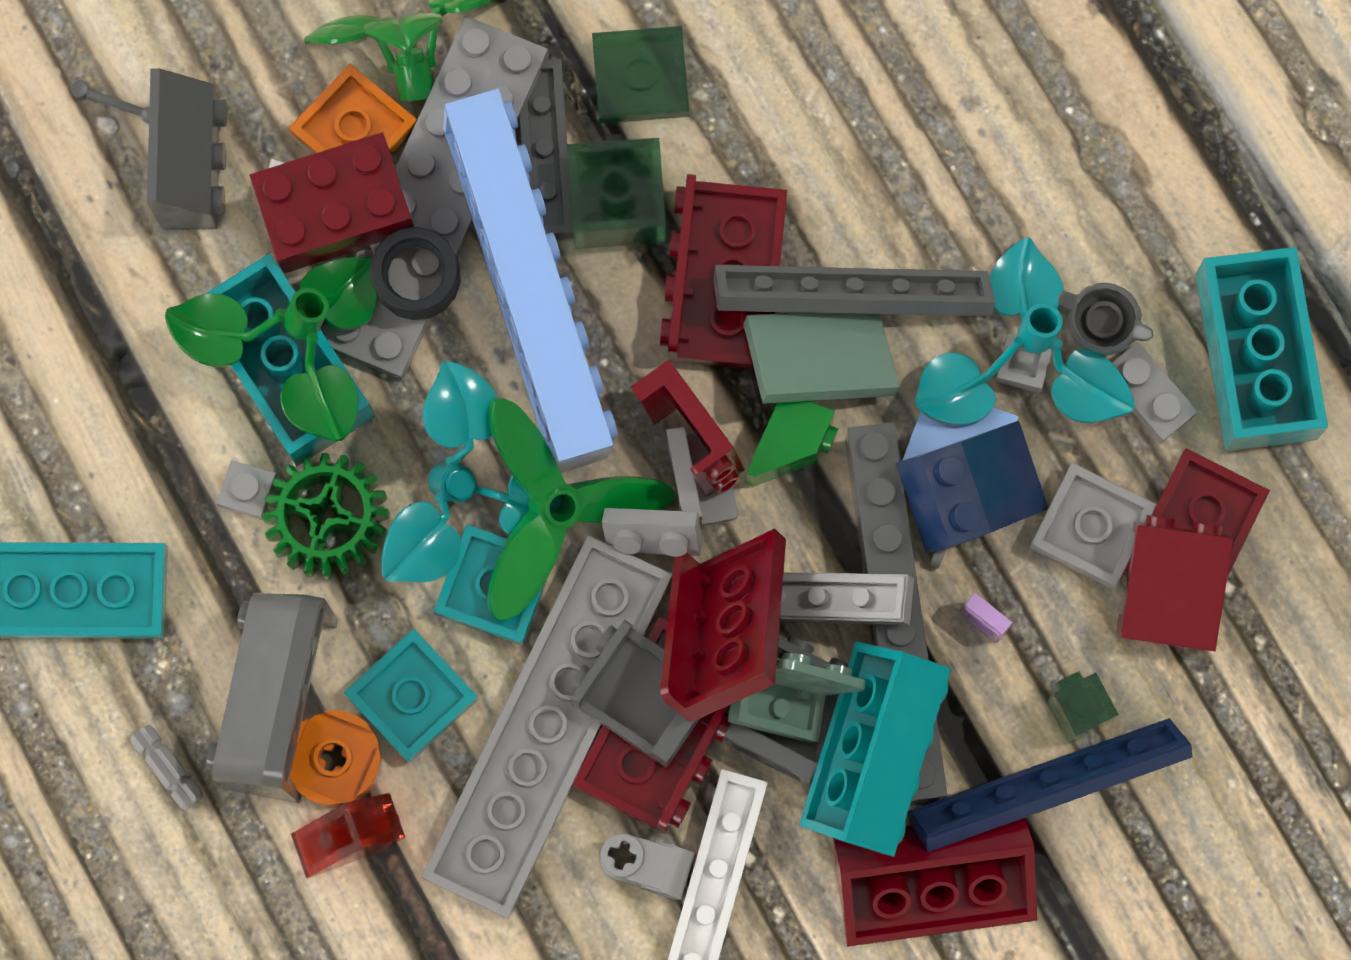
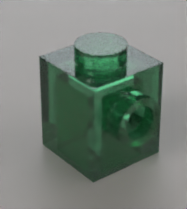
(1081, 705)

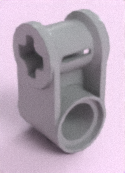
(656, 868)

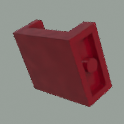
(666, 391)
(1176, 584)

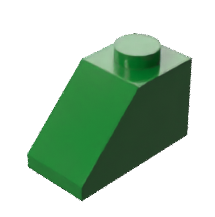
(791, 440)

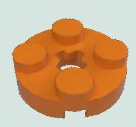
(359, 749)

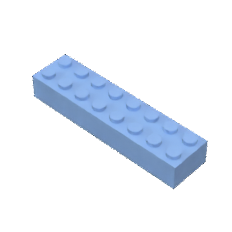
(527, 279)

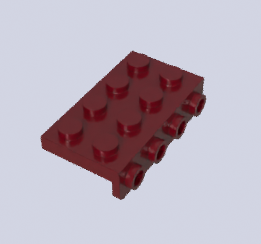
(717, 228)
(723, 626)
(638, 784)

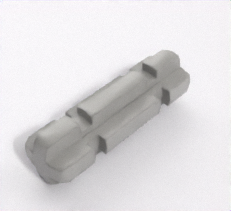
(166, 767)

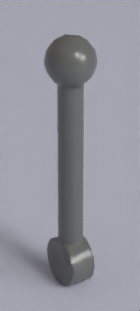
(82, 91)

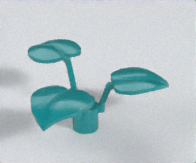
(1026, 285)
(418, 540)

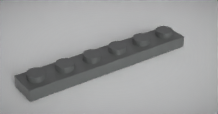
(853, 290)

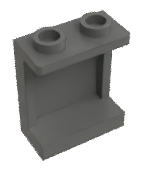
(626, 696)
(781, 753)

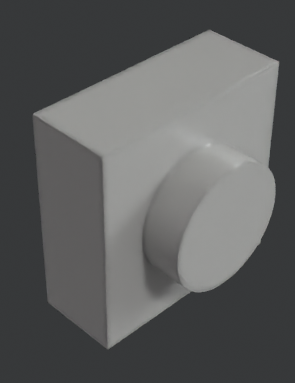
(1024, 368)
(246, 489)

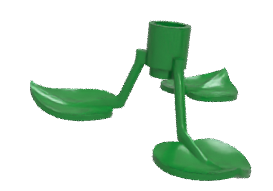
(411, 66)
(337, 291)

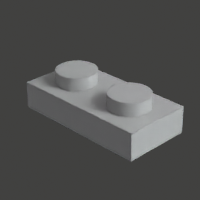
(1156, 398)
(652, 531)

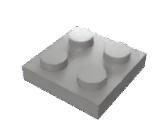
(1091, 526)

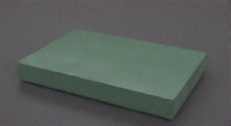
(820, 356)

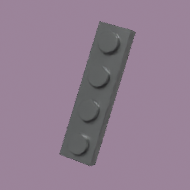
(546, 142)

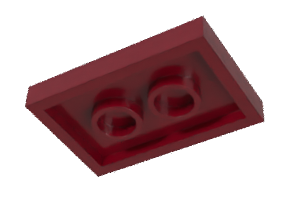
(1212, 495)

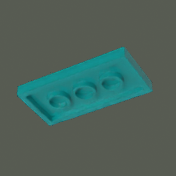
(83, 590)

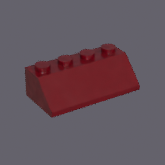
(941, 891)

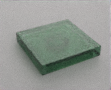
(640, 74)

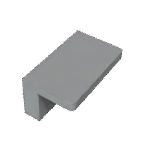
(685, 453)

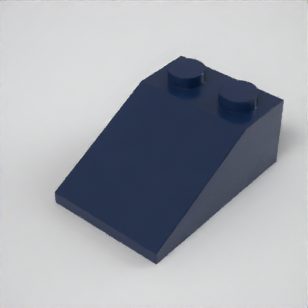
(972, 487)

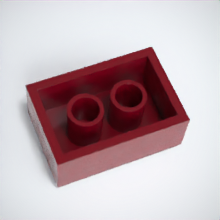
(331, 202)

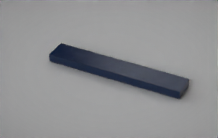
(1049, 784)

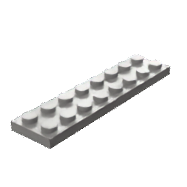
(476, 63)
(540, 734)

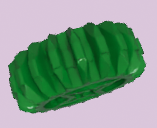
(305, 508)

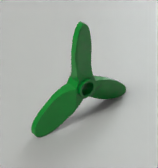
(539, 535)

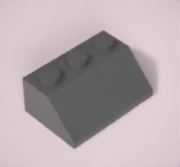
(185, 151)

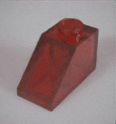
(348, 834)

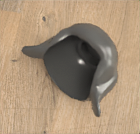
(1104, 318)

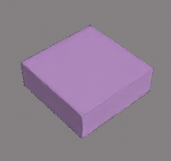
(986, 618)

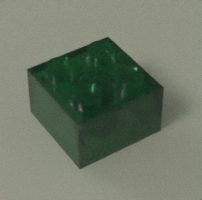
(616, 193)

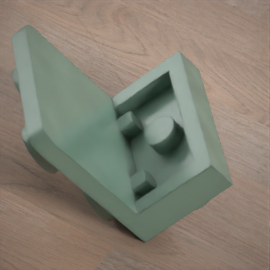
(796, 700)

